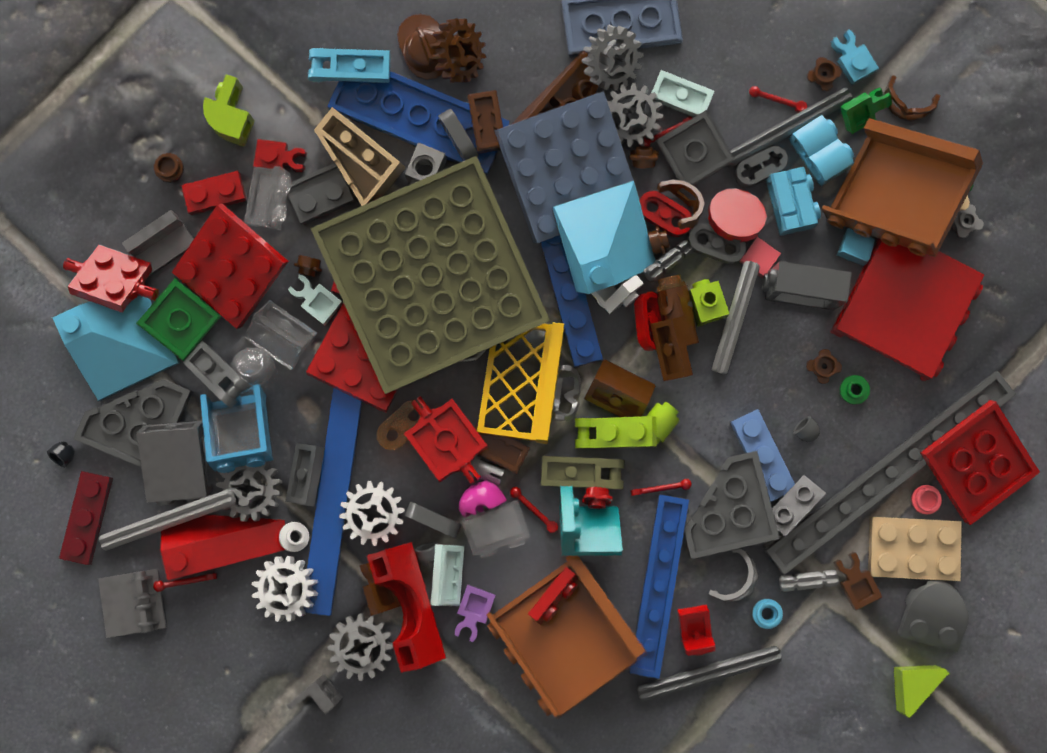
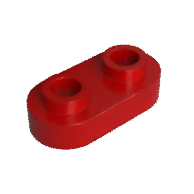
(666, 212)
(646, 312)

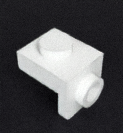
(613, 298)

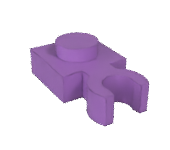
(474, 607)

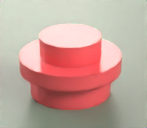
(926, 499)

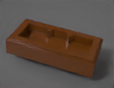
(485, 120)
(504, 451)

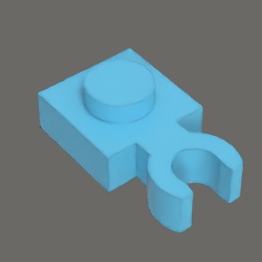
(855, 62)

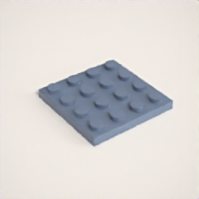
(562, 159)

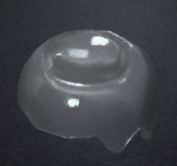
(255, 367)

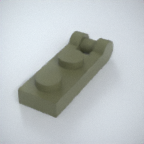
(581, 472)

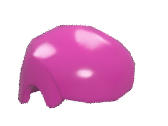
(480, 495)

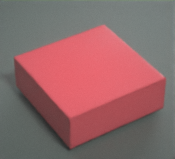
(762, 254)

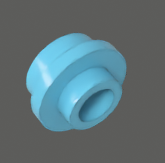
(774, 620)

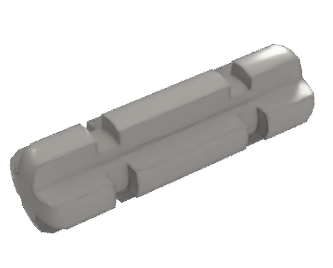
(808, 580)

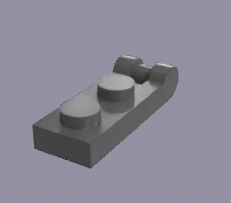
(216, 374)

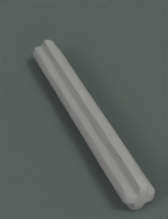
(167, 519)

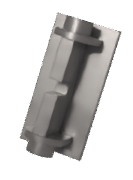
(796, 505)

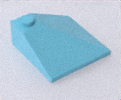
(604, 237)
(111, 346)

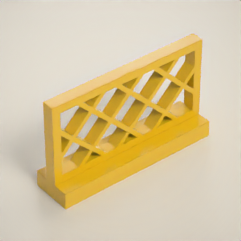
(545, 391)

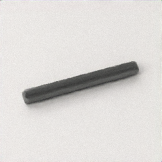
(789, 126)
(708, 673)

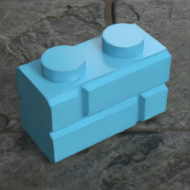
(793, 201)

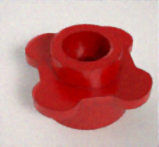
(597, 497)

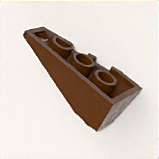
(565, 89)

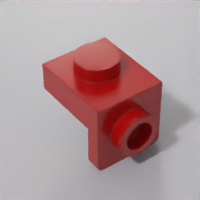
(696, 630)

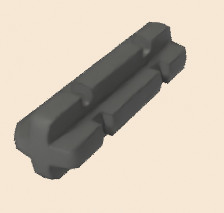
(668, 261)

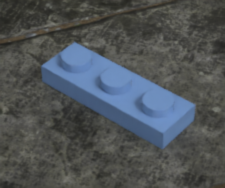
(756, 437)

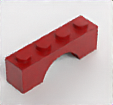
(419, 637)

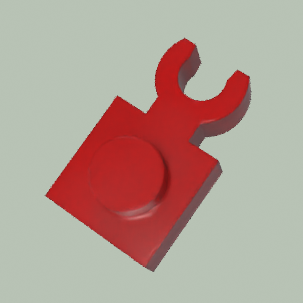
(275, 153)

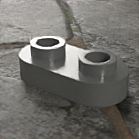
(715, 245)

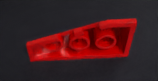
(217, 542)

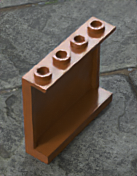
(905, 188)
(575, 650)

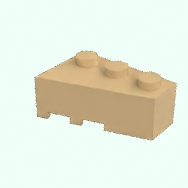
(359, 158)

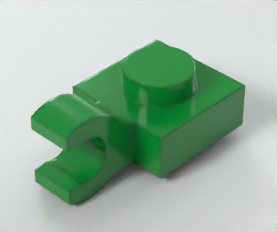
(864, 106)

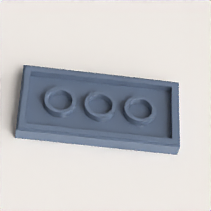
(651, 20)

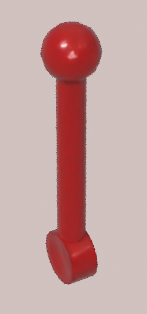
(799, 106)
(659, 135)
(685, 484)
(551, 526)
(159, 585)

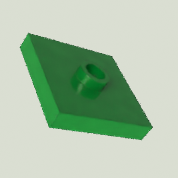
(178, 319)

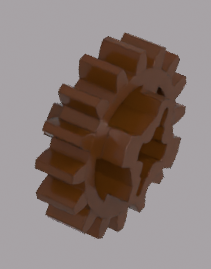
(458, 50)

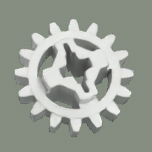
(376, 499)
(276, 580)

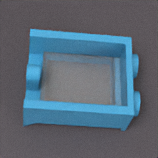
(236, 434)

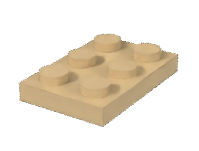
(915, 548)

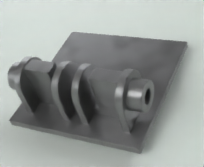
(131, 603)

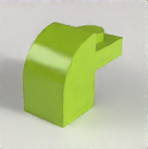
(223, 117)

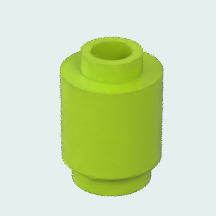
(665, 420)

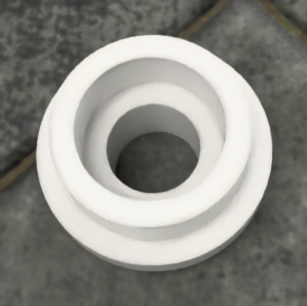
(287, 543)

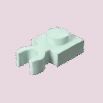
(318, 302)

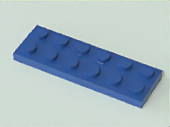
(407, 113)

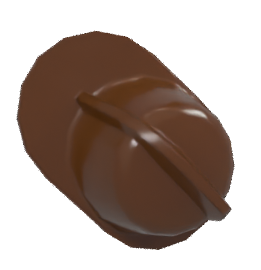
(414, 40)

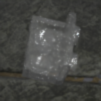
(268, 197)

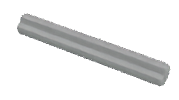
(736, 317)

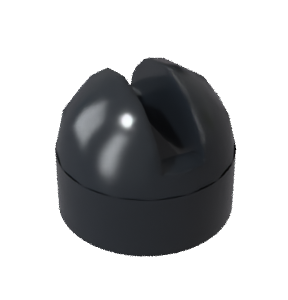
(61, 453)

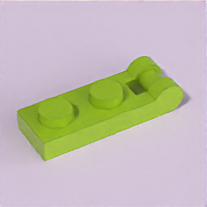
(616, 432)

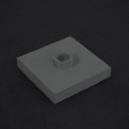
(696, 149)

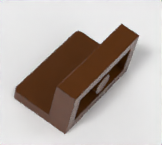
(619, 391)

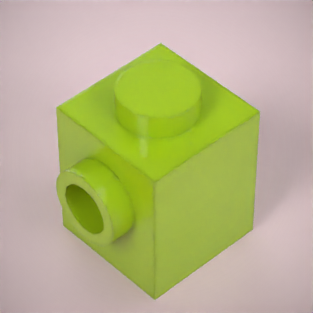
(708, 302)

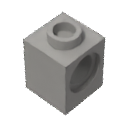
(424, 156)

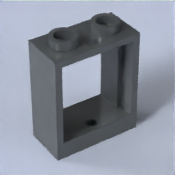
(806, 286)

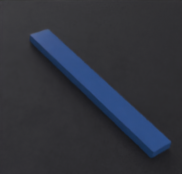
(333, 486)

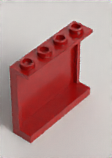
(909, 306)

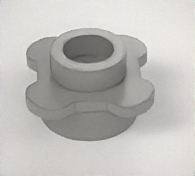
(962, 228)

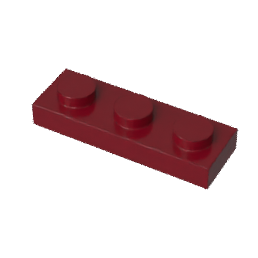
(86, 518)

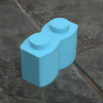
(822, 150)

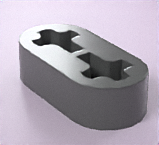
(457, 135)
(757, 161)
(433, 519)

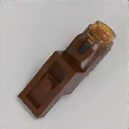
(676, 328)

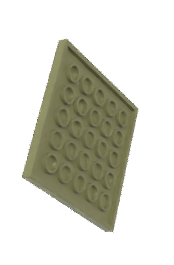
(430, 274)

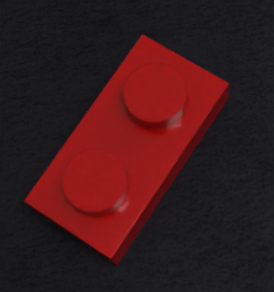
(210, 192)
(546, 606)

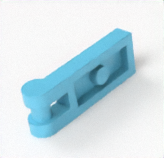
(350, 65)

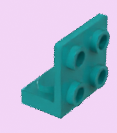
(586, 529)

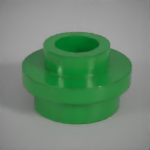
(848, 396)

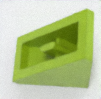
(915, 685)

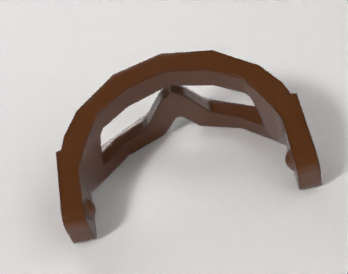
(908, 114)
(698, 204)

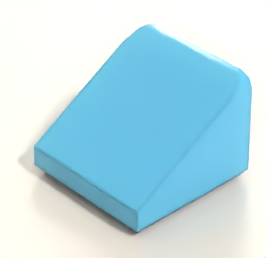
(855, 247)

